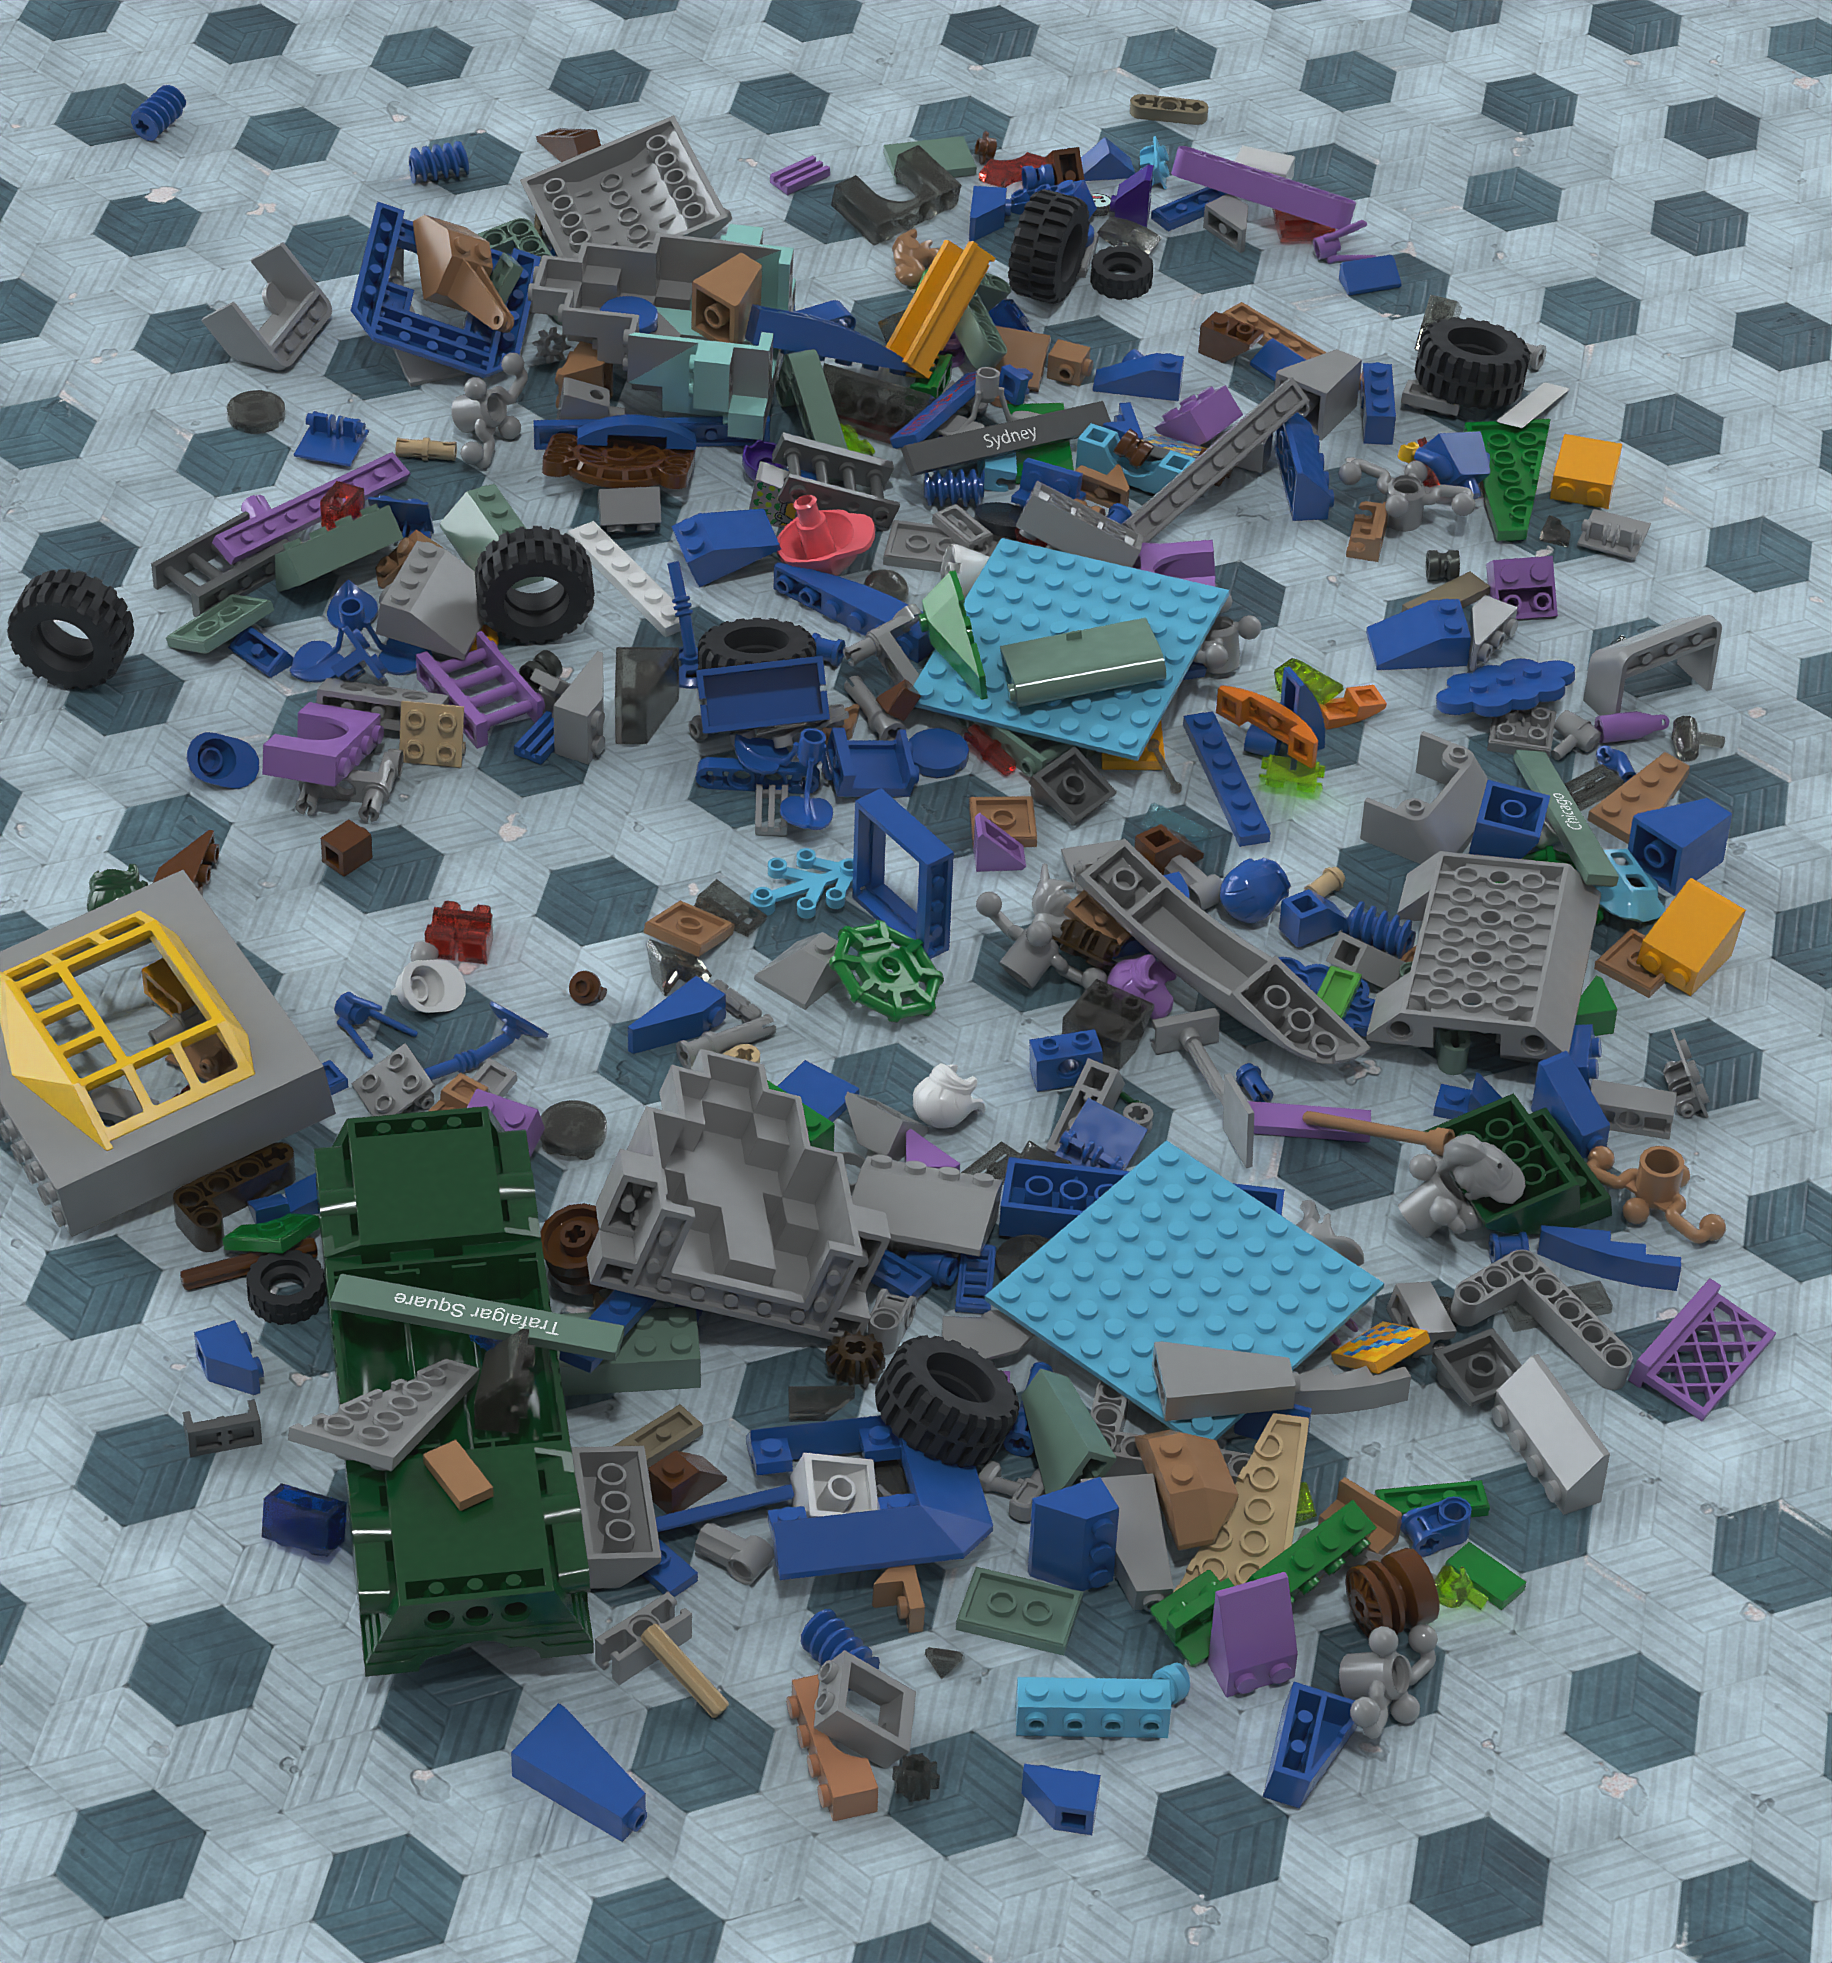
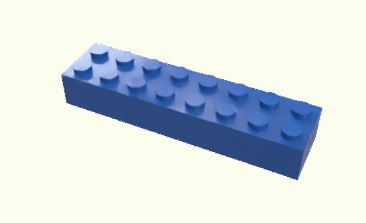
(1049, 1195)

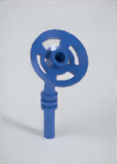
(689, 651)
(513, 1028)

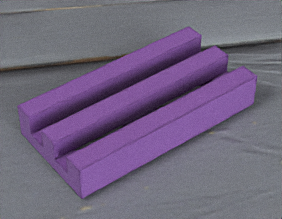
(799, 175)

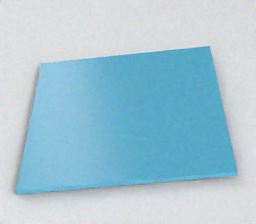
(1048, 592)
(1182, 1263)

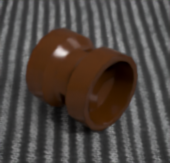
(1133, 449)

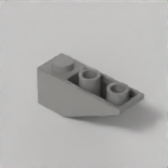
(1489, 627)

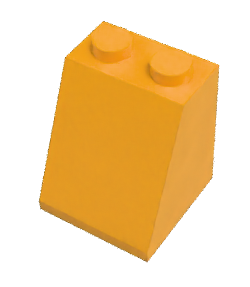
(1692, 937)

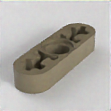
(1155, 108)

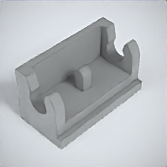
(1421, 1308)

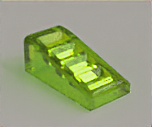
(1312, 679)

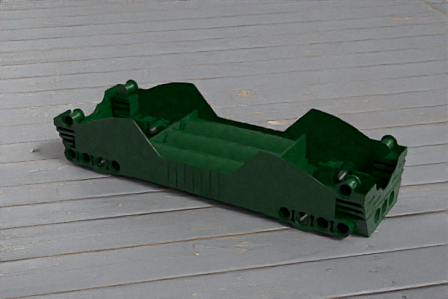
(455, 1212)

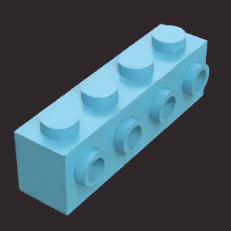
(1093, 1707)

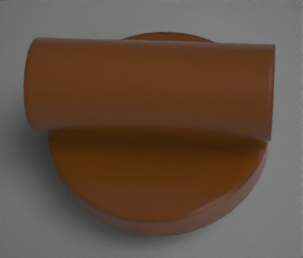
(586, 987)

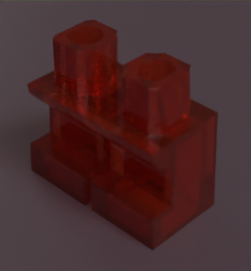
(461, 932)

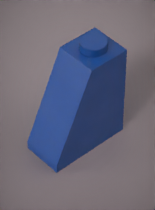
(1570, 1102)

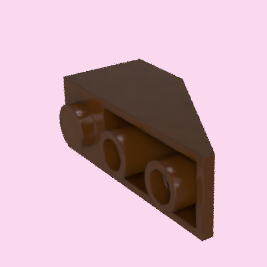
(194, 860)

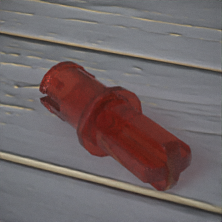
(990, 750)

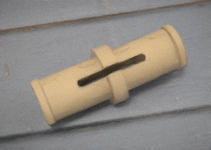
(426, 449)

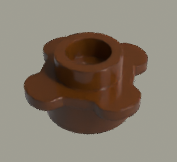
(985, 147)

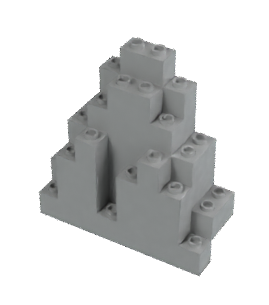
(736, 1208)

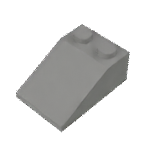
(581, 714)

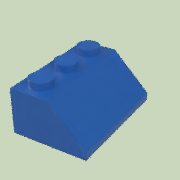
(1074, 1536)

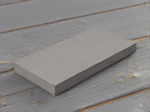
(923, 546)

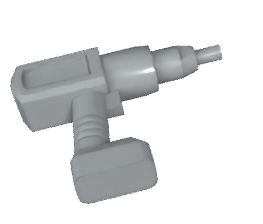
(1022, 1491)

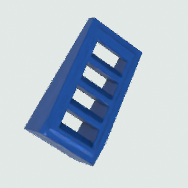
(981, 1263)

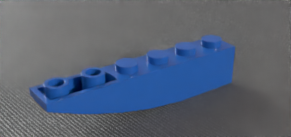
(804, 332)
(849, 604)

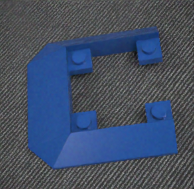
(385, 306)
(934, 1523)

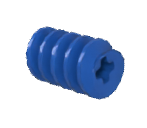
(158, 112)
(438, 160)
(954, 487)
(1379, 931)
(828, 1637)

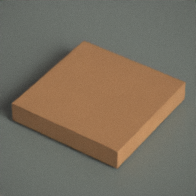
(1025, 351)
(1011, 814)
(689, 928)
(1621, 965)

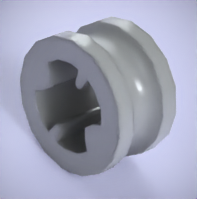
(1141, 1111)

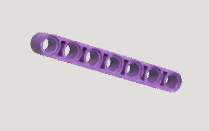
(1263, 187)

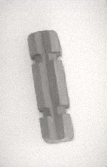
(737, 1003)

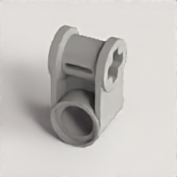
(891, 1319)

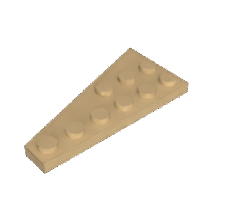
(1266, 1506)

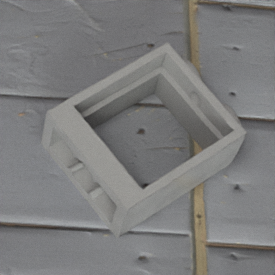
(881, 1742)

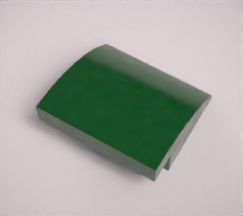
(1557, 1179)

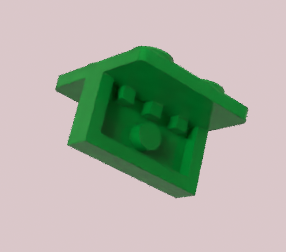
(1188, 1616)

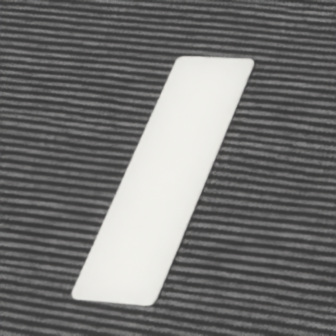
(1533, 405)

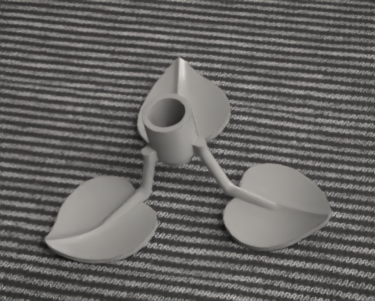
(986, 391)

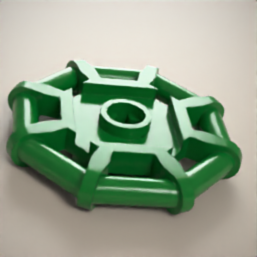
(908, 965)

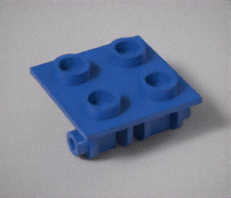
(331, 439)
(409, 514)
(1101, 1138)

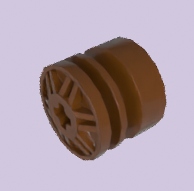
(1392, 1592)

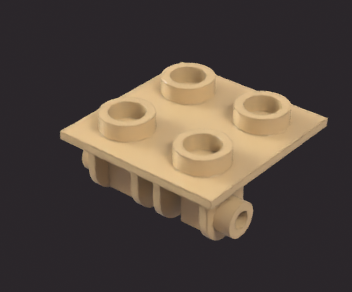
(432, 733)

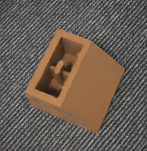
(583, 366)

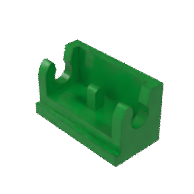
(939, 378)

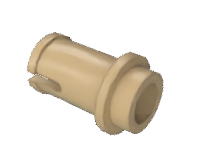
(1330, 880)

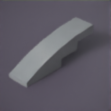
(1351, 1390)

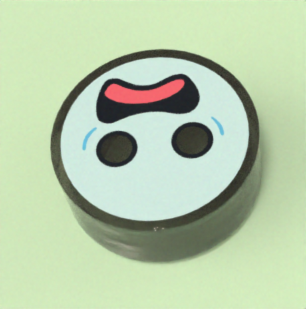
(1102, 203)

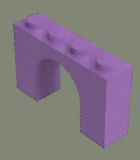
(1180, 560)
(326, 745)

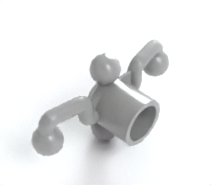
(486, 409)
(1407, 493)
(1221, 646)
(1033, 948)
(1436, 1201)
(1384, 1677)

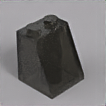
(644, 691)

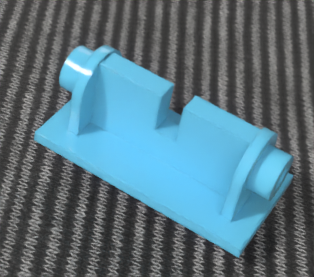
(1156, 156)

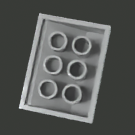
(1076, 528)
(432, 603)
(930, 1203)

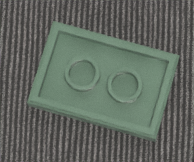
(949, 152)
(219, 623)
(1019, 1611)

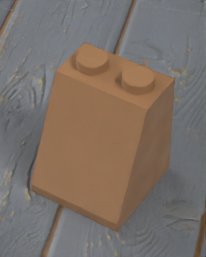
(725, 299)

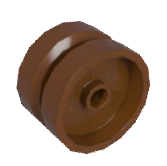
(566, 1244)

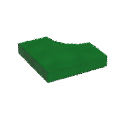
(272, 1236)

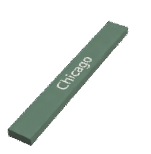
(1567, 819)

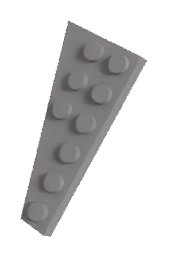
(388, 1424)

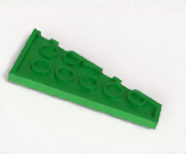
(1514, 473)

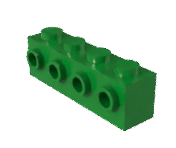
(1321, 1550)

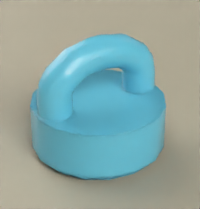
(1178, 1678)

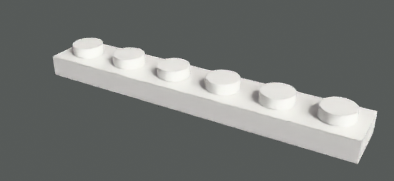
(628, 578)

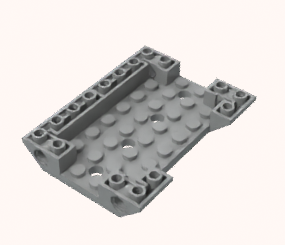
(1531, 954)

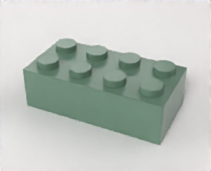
(653, 1356)

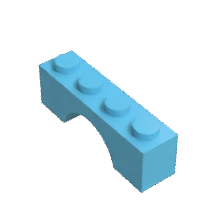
(1096, 452)

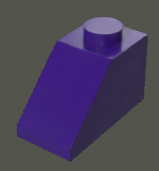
(1134, 197)

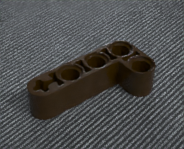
(207, 1200)

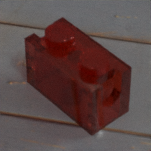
(334, 508)

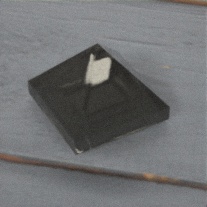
(944, 1660)

